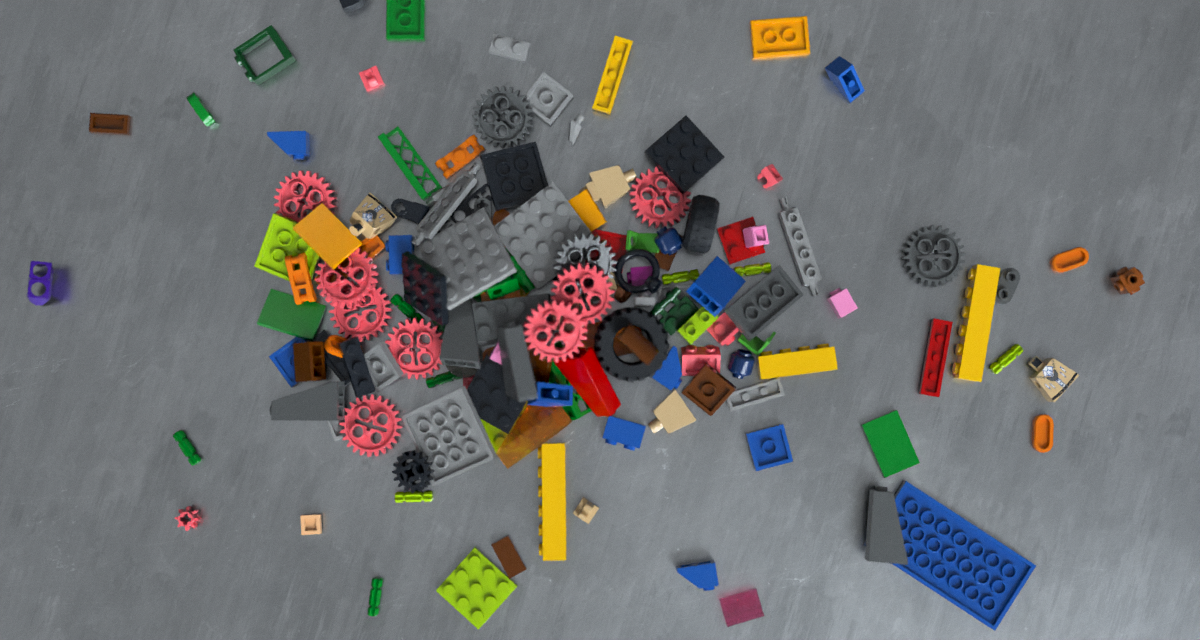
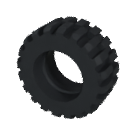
(604, 343)

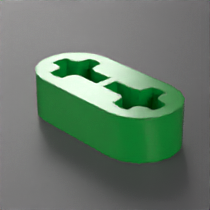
(200, 108)

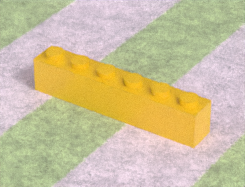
(976, 323)
(553, 501)

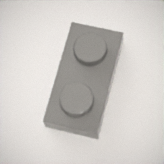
(509, 48)
(644, 300)

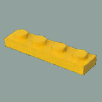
(612, 75)

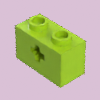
(696, 325)

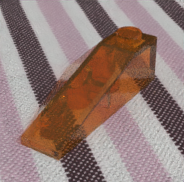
(531, 431)

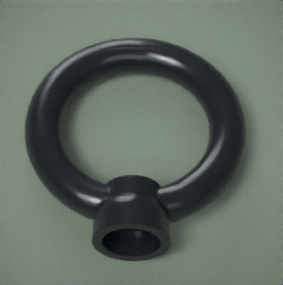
(652, 283)

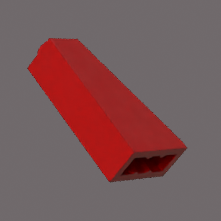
(590, 381)

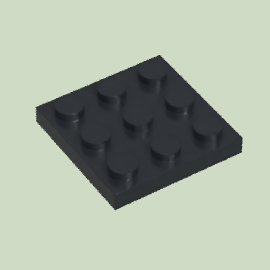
(684, 154)
(514, 175)
(425, 288)
(489, 397)

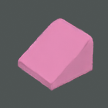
(755, 236)

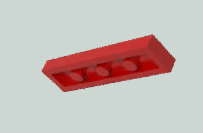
(935, 357)

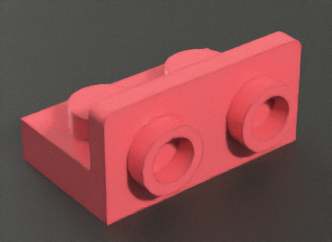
(723, 330)
(696, 357)

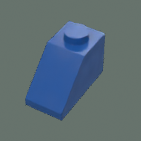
(845, 78)
(293, 143)
(670, 372)
(552, 395)
(700, 574)

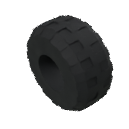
(701, 224)

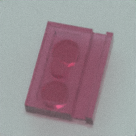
(741, 607)

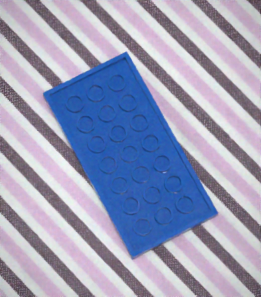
(958, 558)

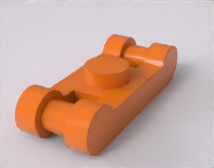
(460, 156)
(300, 278)

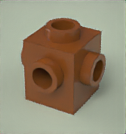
(1127, 280)

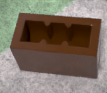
(638, 344)
(309, 361)

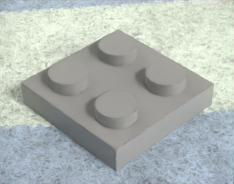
(547, 98)
(382, 366)

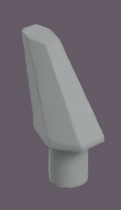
(574, 128)
(435, 196)

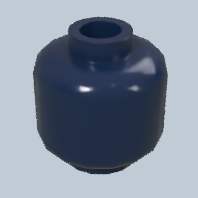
(668, 240)
(741, 363)

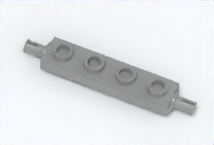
(446, 204)
(799, 246)

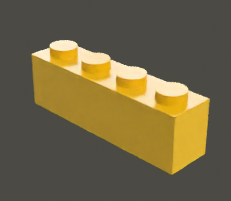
(796, 363)

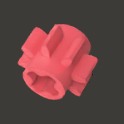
(185, 522)

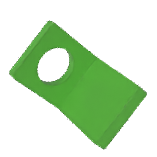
(642, 241)
(755, 345)

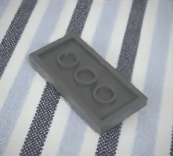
(764, 303)
(494, 313)

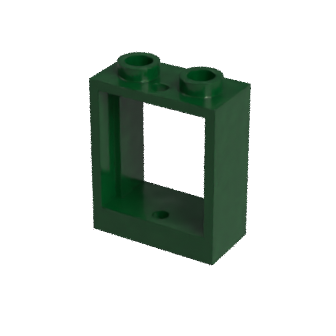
(256, 41)

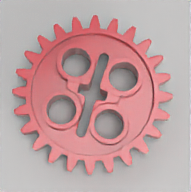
(289, 193)
(646, 207)
(598, 288)
(335, 291)
(539, 323)
(365, 327)
(433, 348)
(366, 441)

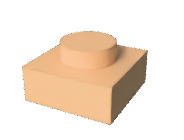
(311, 524)

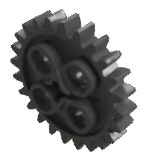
(514, 104)
(932, 239)
(602, 260)

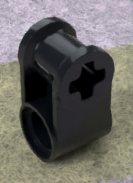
(413, 211)

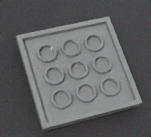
(538, 230)
(469, 257)
(450, 435)

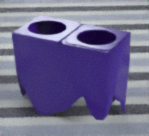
(40, 300)

